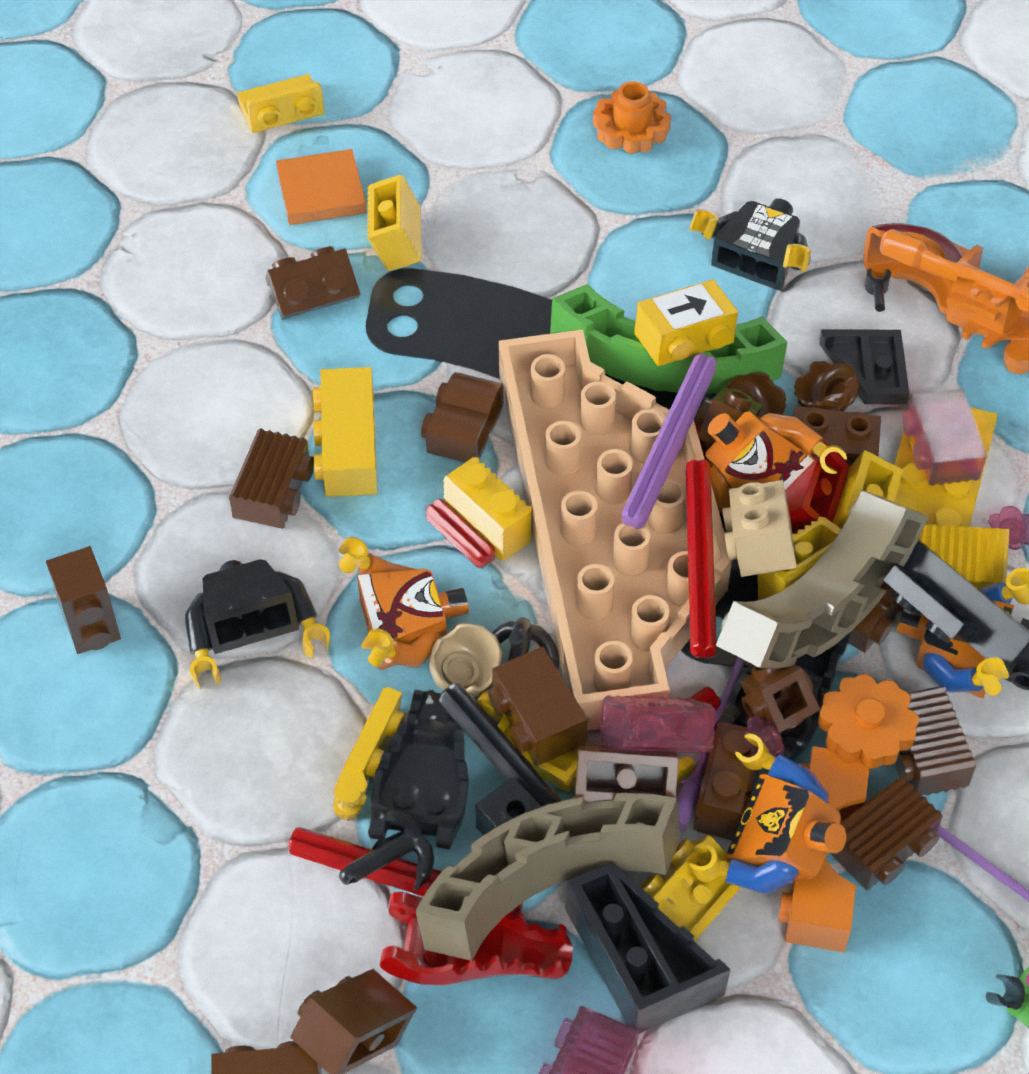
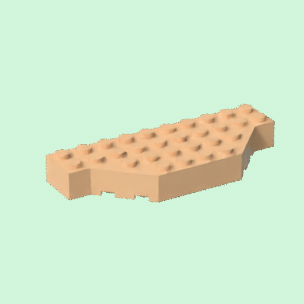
(609, 587)

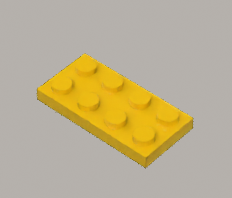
(944, 503)

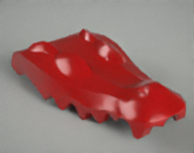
(507, 951)

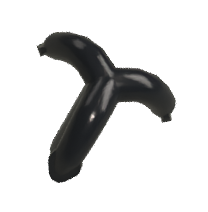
(520, 635)
(393, 848)

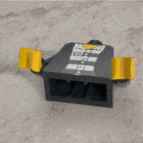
(756, 241)
(246, 607)

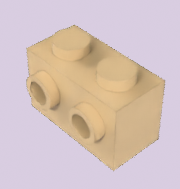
(759, 528)

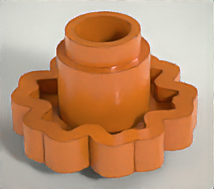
(631, 118)
(868, 721)

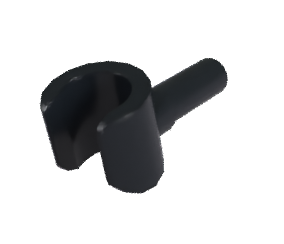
(878, 288)

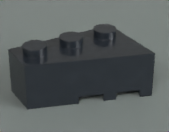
(640, 953)

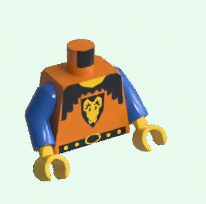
(957, 662)
(781, 831)

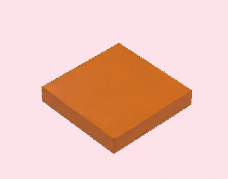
(321, 186)

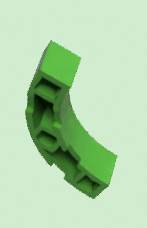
(618, 350)

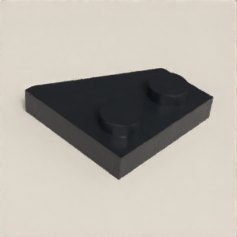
(875, 357)

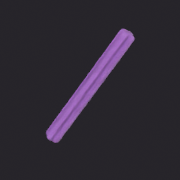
(669, 441)

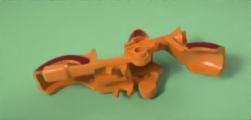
(962, 290)

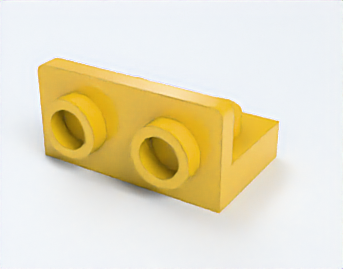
(281, 102)
(683, 895)

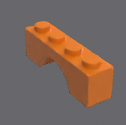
(822, 907)

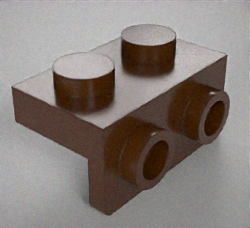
(312, 282)

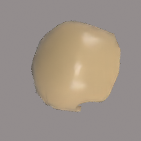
(465, 658)

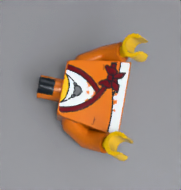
(761, 451)
(399, 607)

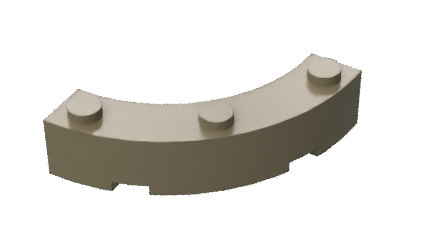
(829, 596)
(541, 852)

